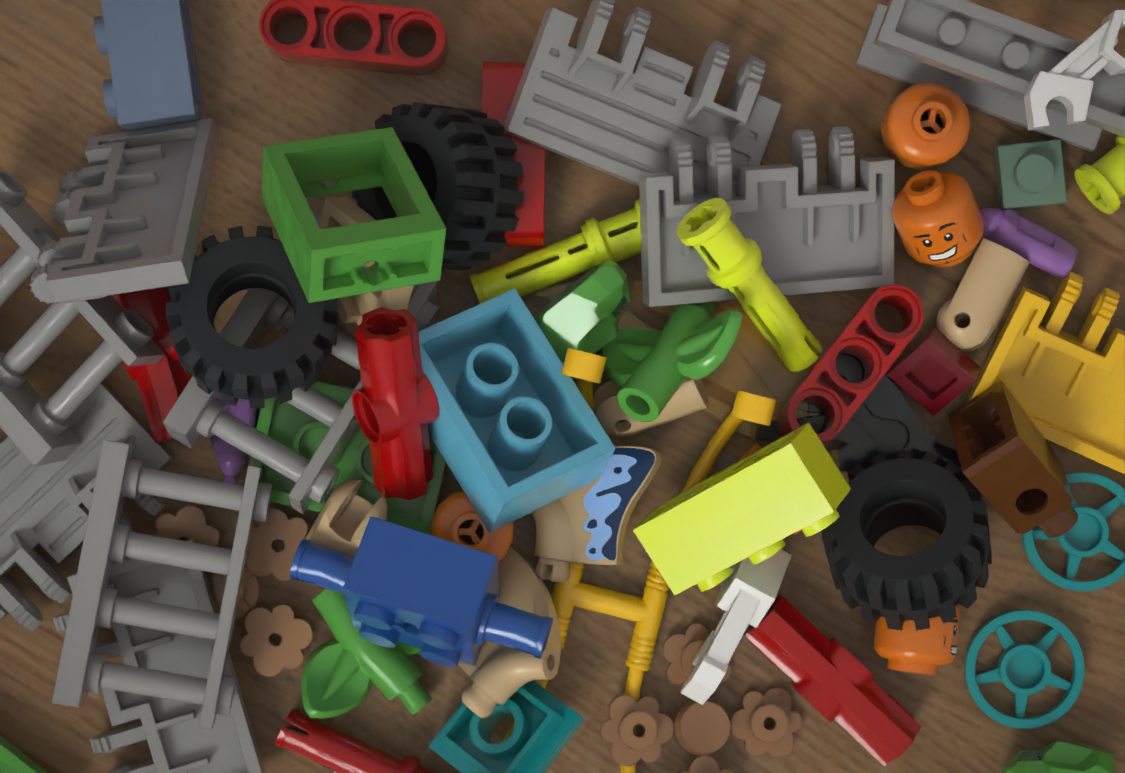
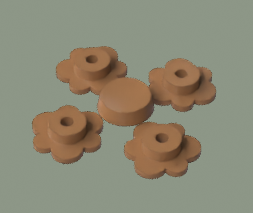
(261, 561)
(697, 726)

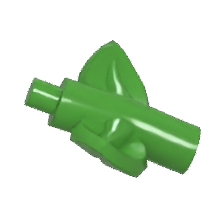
(656, 363)
(345, 668)

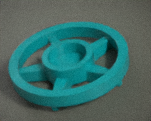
(1083, 540)
(1024, 668)

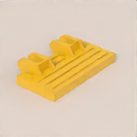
(1060, 378)

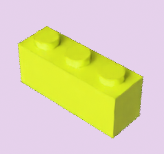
(744, 511)

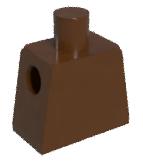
(1012, 463)

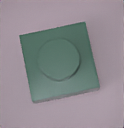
(1029, 175)

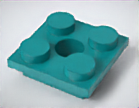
(538, 736)

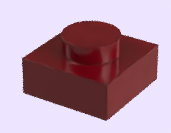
(934, 371)

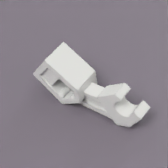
(1071, 77)
(745, 599)

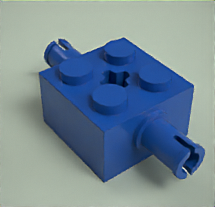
(422, 594)

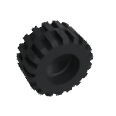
(465, 172)
(240, 371)
(917, 584)

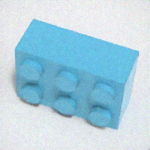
(506, 412)

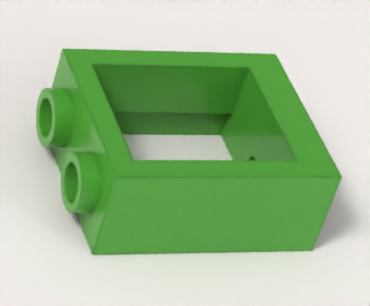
(332, 260)

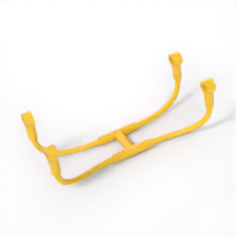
(648, 609)

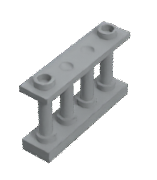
(986, 62)
(206, 414)
(38, 424)
(98, 606)

